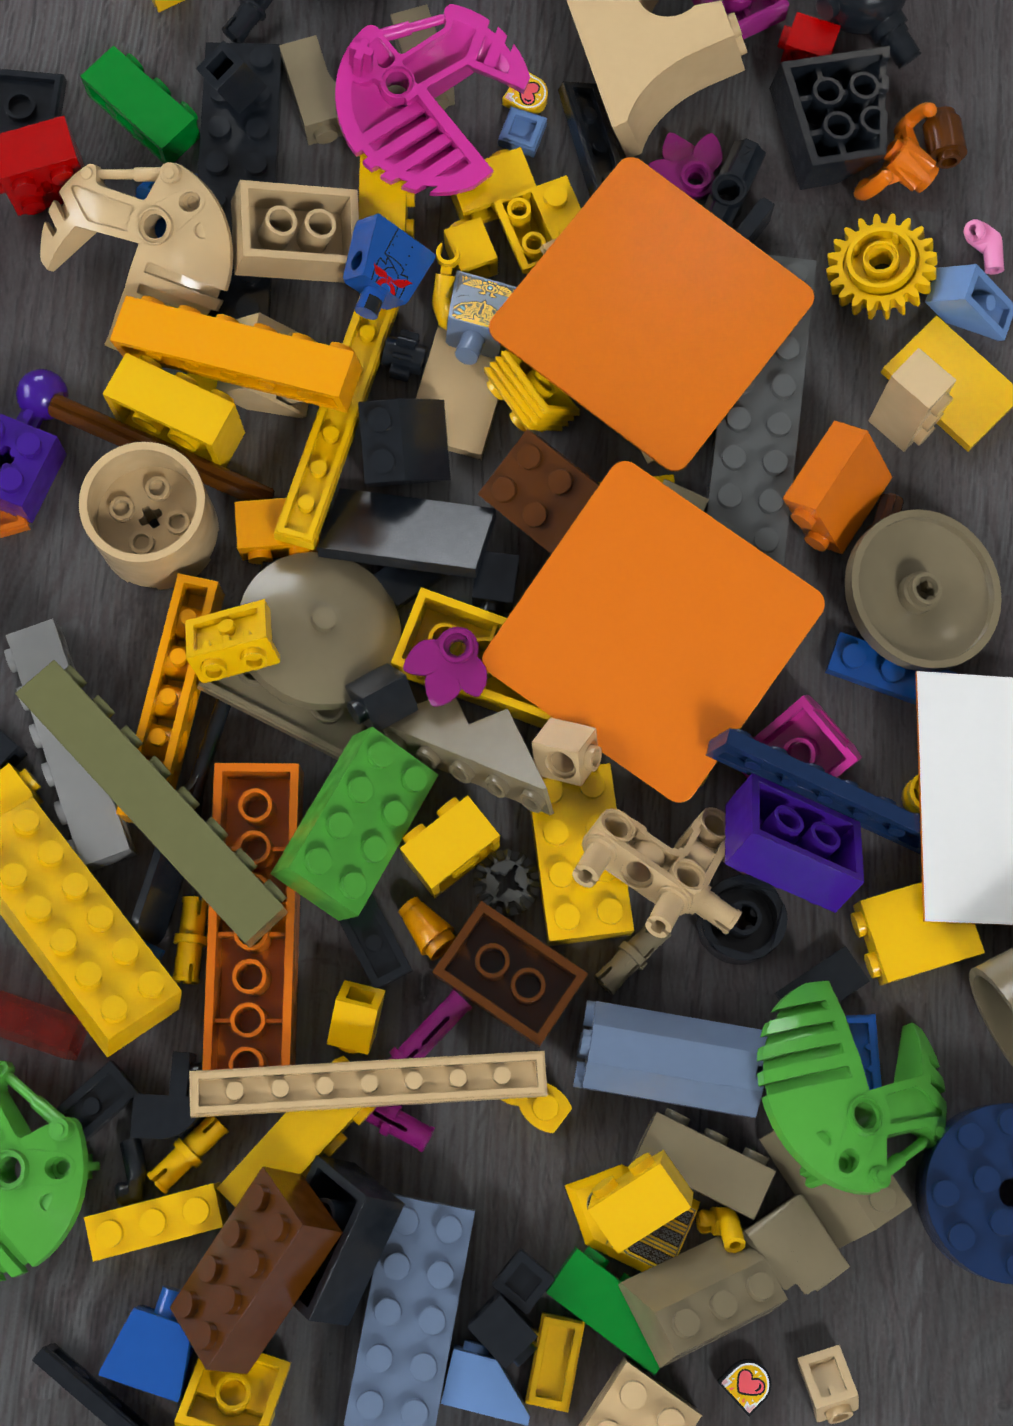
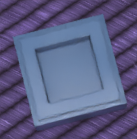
(522, 130)

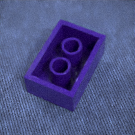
(793, 843)

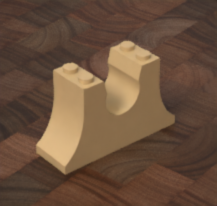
(654, 61)

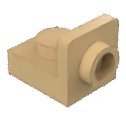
(829, 1385)

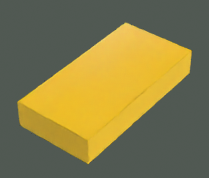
(555, 1362)

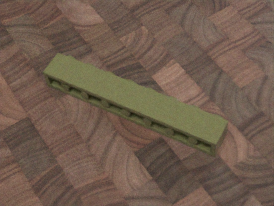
(152, 803)

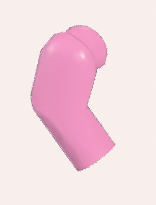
(987, 242)

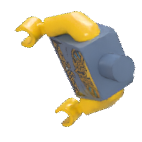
(465, 308)

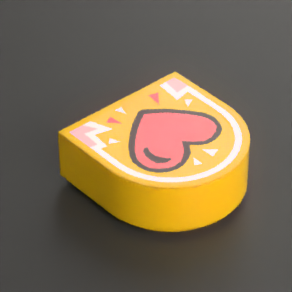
(533, 99)

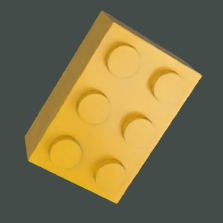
(174, 409)

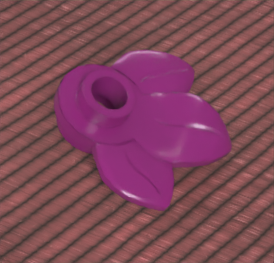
(686, 162)
(446, 672)

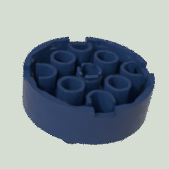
(960, 1191)

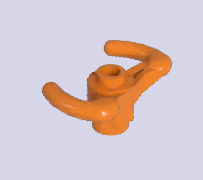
(904, 159)

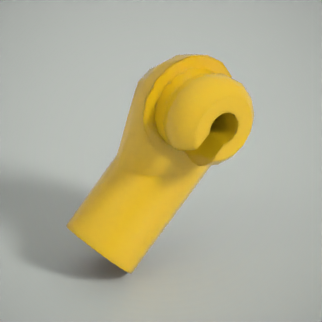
(723, 1223)

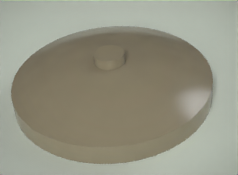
(923, 590)
(328, 626)

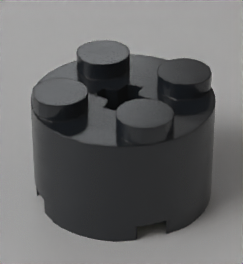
(761, 908)

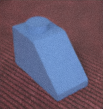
(970, 301)
(482, 1385)

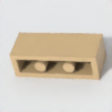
(913, 401)

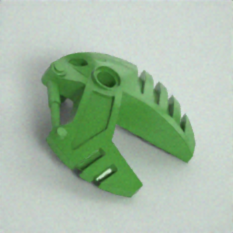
(823, 1100)
(53, 1179)

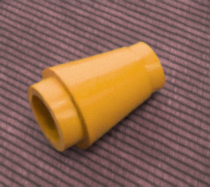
(427, 928)

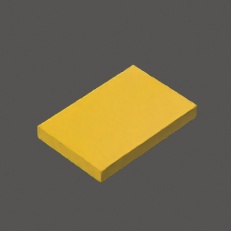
(979, 394)

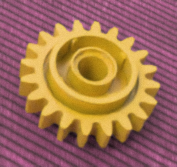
(858, 281)

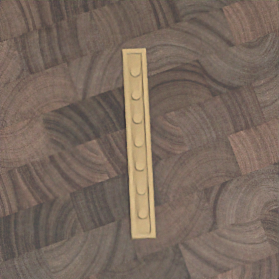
(367, 1084)

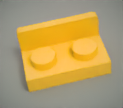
(231, 641)

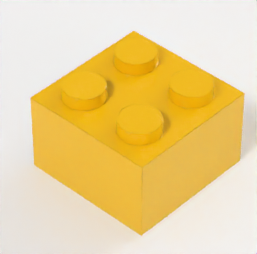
(449, 845)

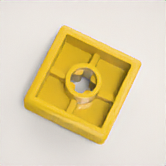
(531, 397)

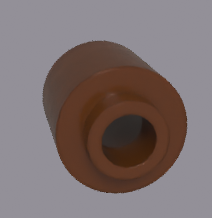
(945, 137)

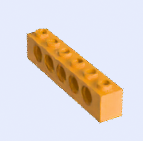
(173, 683)

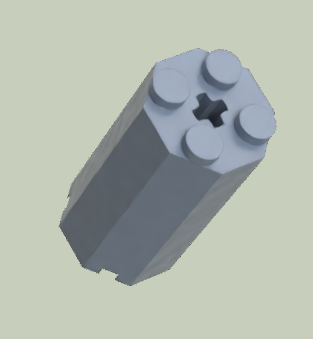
(670, 1059)

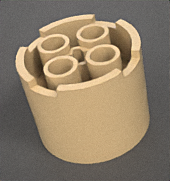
(142, 485)

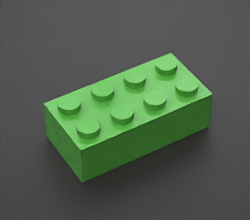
(355, 824)

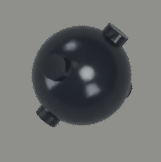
(879, 19)

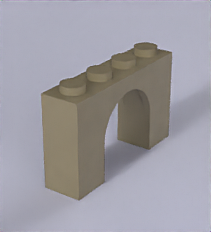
(315, 89)

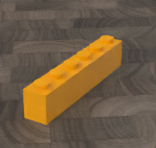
(238, 352)

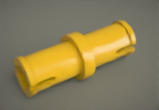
(190, 940)
(187, 1153)

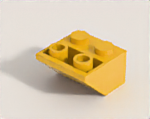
(536, 218)

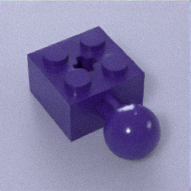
(33, 452)

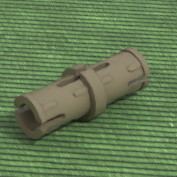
(629, 958)

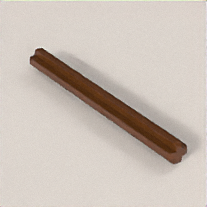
(122, 434)

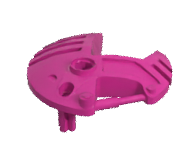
(410, 131)

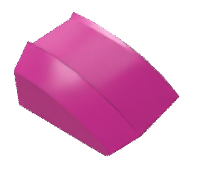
(811, 737)

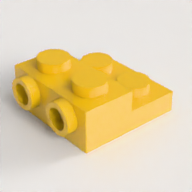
(234, 1398)

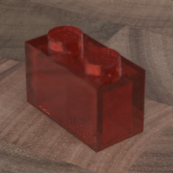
(40, 1026)

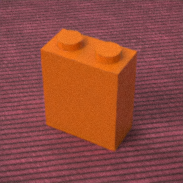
(837, 487)

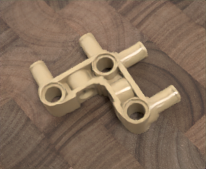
(667, 876)

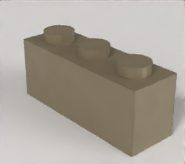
(708, 1163)

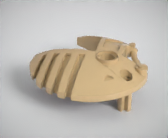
(180, 267)

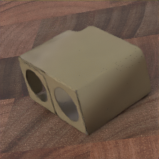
(796, 1245)

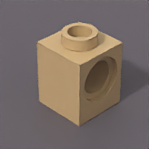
(566, 751)

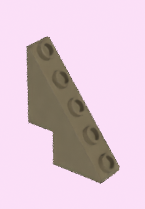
(479, 752)

